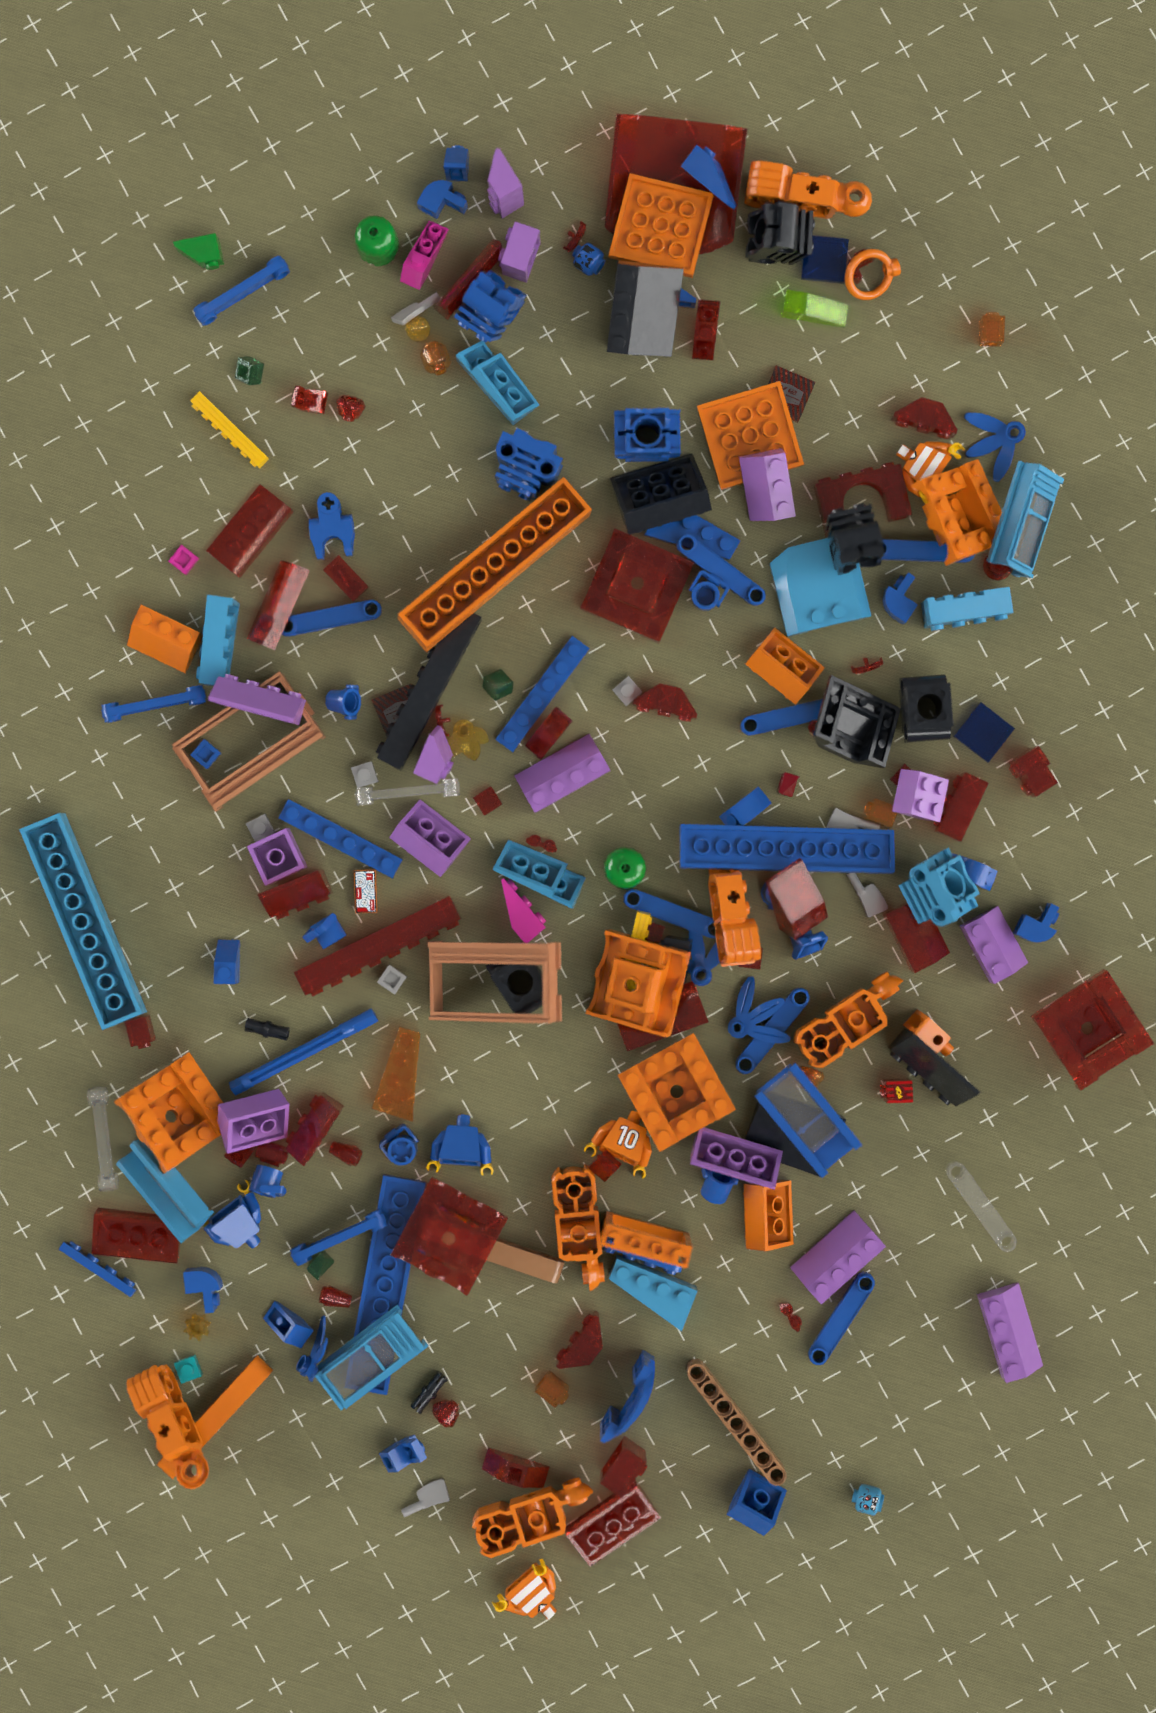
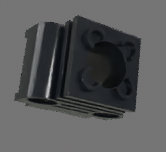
(780, 234)
(854, 538)
(913, 724)
(519, 1002)

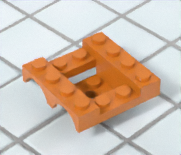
(965, 518)
(657, 991)
(650, 1088)
(191, 1101)

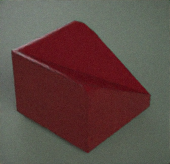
(787, 784)

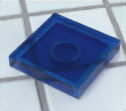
(826, 261)
(984, 732)

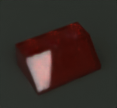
(296, 894)
(918, 943)
(313, 1128)

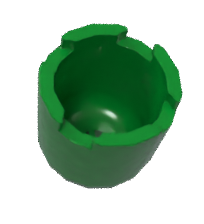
(378, 248)
(620, 857)

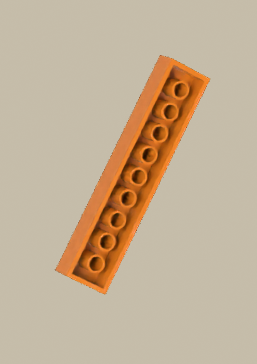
(494, 564)

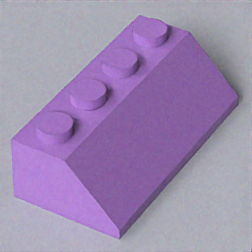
(258, 700)
(562, 773)
(736, 1157)
(837, 1257)
(1010, 1332)

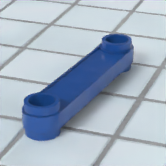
(276, 269)
(917, 551)
(713, 563)
(332, 618)
(194, 695)
(783, 717)
(671, 913)
(779, 1020)
(302, 1253)
(841, 1318)

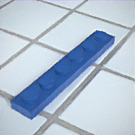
(542, 694)
(340, 838)

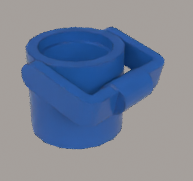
(706, 594)
(325, 931)
(402, 1148)
(267, 1182)
(716, 1186)

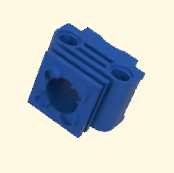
(489, 306)
(662, 420)
(525, 465)

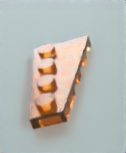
(399, 1077)

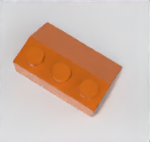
(164, 639)
(785, 666)
(768, 1216)

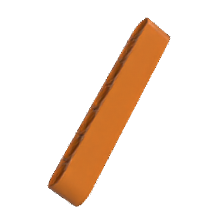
(226, 1405)

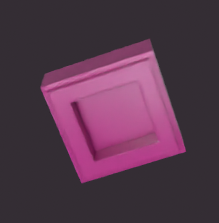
(183, 559)

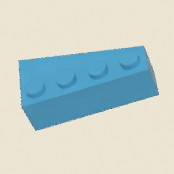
(966, 608)
(218, 639)
(658, 1291)

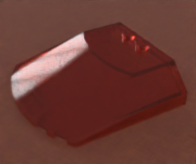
(657, 150)

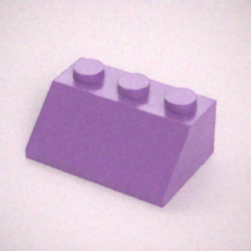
(504, 187)
(767, 485)
(429, 838)
(994, 945)
(253, 1120)

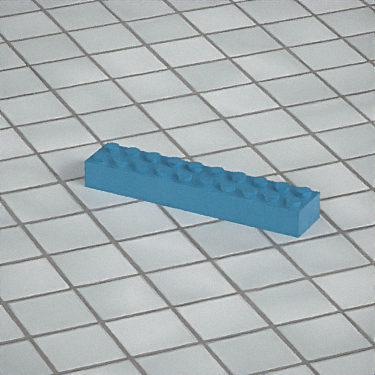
(83, 920)

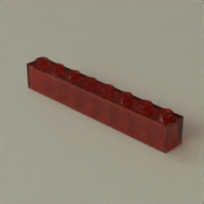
(378, 945)

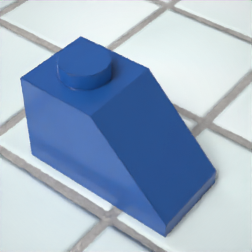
(456, 163)
(227, 962)
(287, 1325)

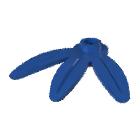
(991, 443)
(699, 962)
(760, 1013)
(307, 1364)

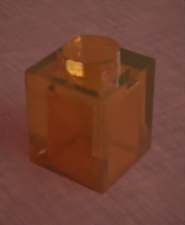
(991, 329)
(880, 813)
(552, 1389)

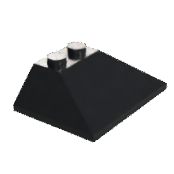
(855, 724)

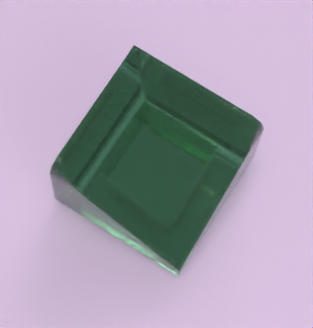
(249, 370)
(498, 684)
(320, 1265)

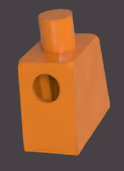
(929, 1032)

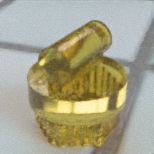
(418, 329)

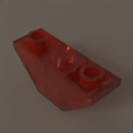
(705, 329)
(926, 417)
(666, 701)
(549, 733)
(584, 1344)
(515, 1469)

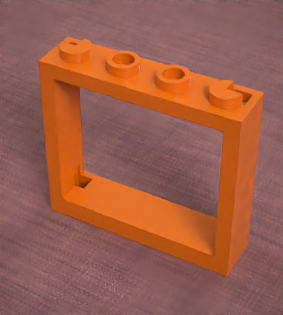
(646, 1239)

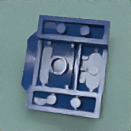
(616, 1421)

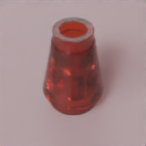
(347, 1153)
(334, 1297)

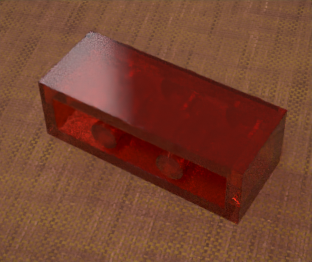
(961, 806)

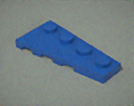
(707, 533)

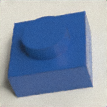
(206, 754)

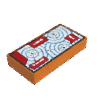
(365, 891)

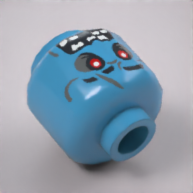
(868, 1499)

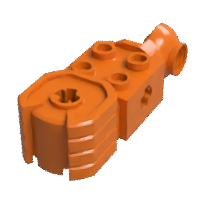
(775, 183)
(735, 935)
(847, 1022)
(578, 1221)
(160, 1400)
(527, 1518)

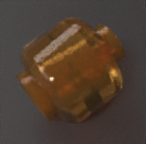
(435, 358)

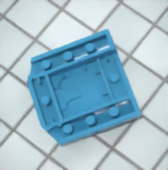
(812, 591)

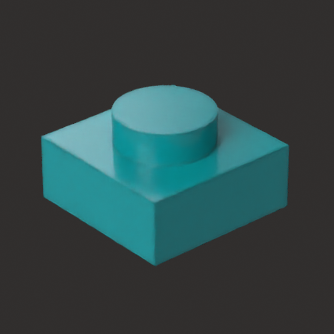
(188, 1369)

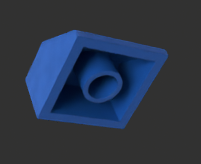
(757, 1503)

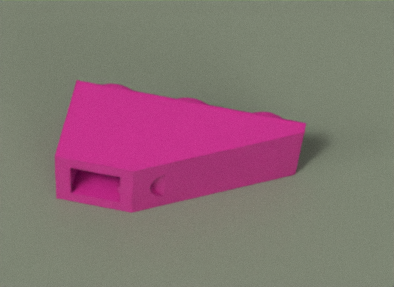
(423, 255)
(522, 918)

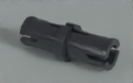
(267, 1029)
(429, 1392)

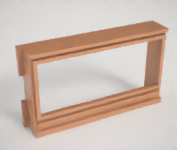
(261, 764)
(496, 953)

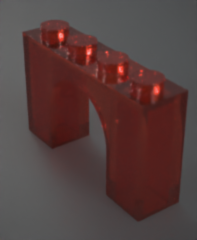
(886, 480)

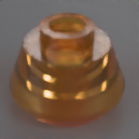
(813, 1075)

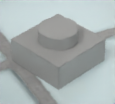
(627, 691)
(364, 774)
(260, 827)
(392, 979)

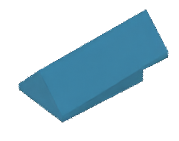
(497, 381)
(540, 873)

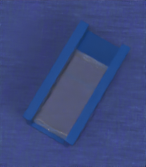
(807, 1118)

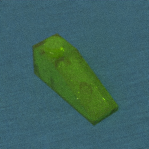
(813, 308)

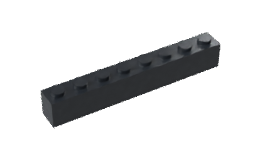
(426, 694)

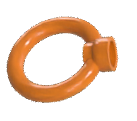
(890, 269)

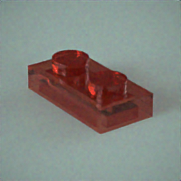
(346, 578)

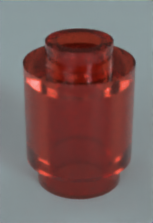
(272, 1154)

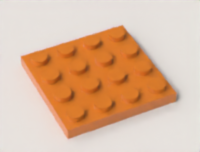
(661, 224)
(746, 426)

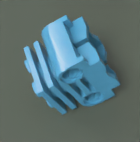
(939, 889)

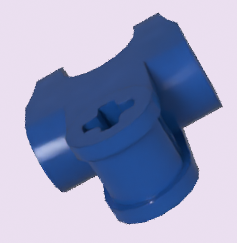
(331, 525)

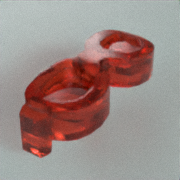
(576, 237)
(867, 667)
(439, 720)
(548, 845)
(794, 1320)

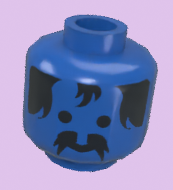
(588, 259)

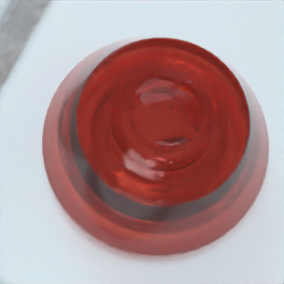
(350, 407)
(995, 571)
(446, 1412)

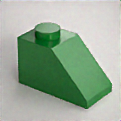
(202, 250)

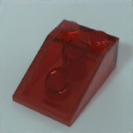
(796, 900)

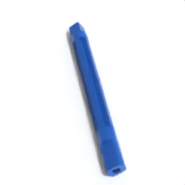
(304, 1051)

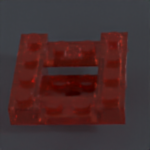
(663, 580)
(1105, 1007)
(443, 1211)

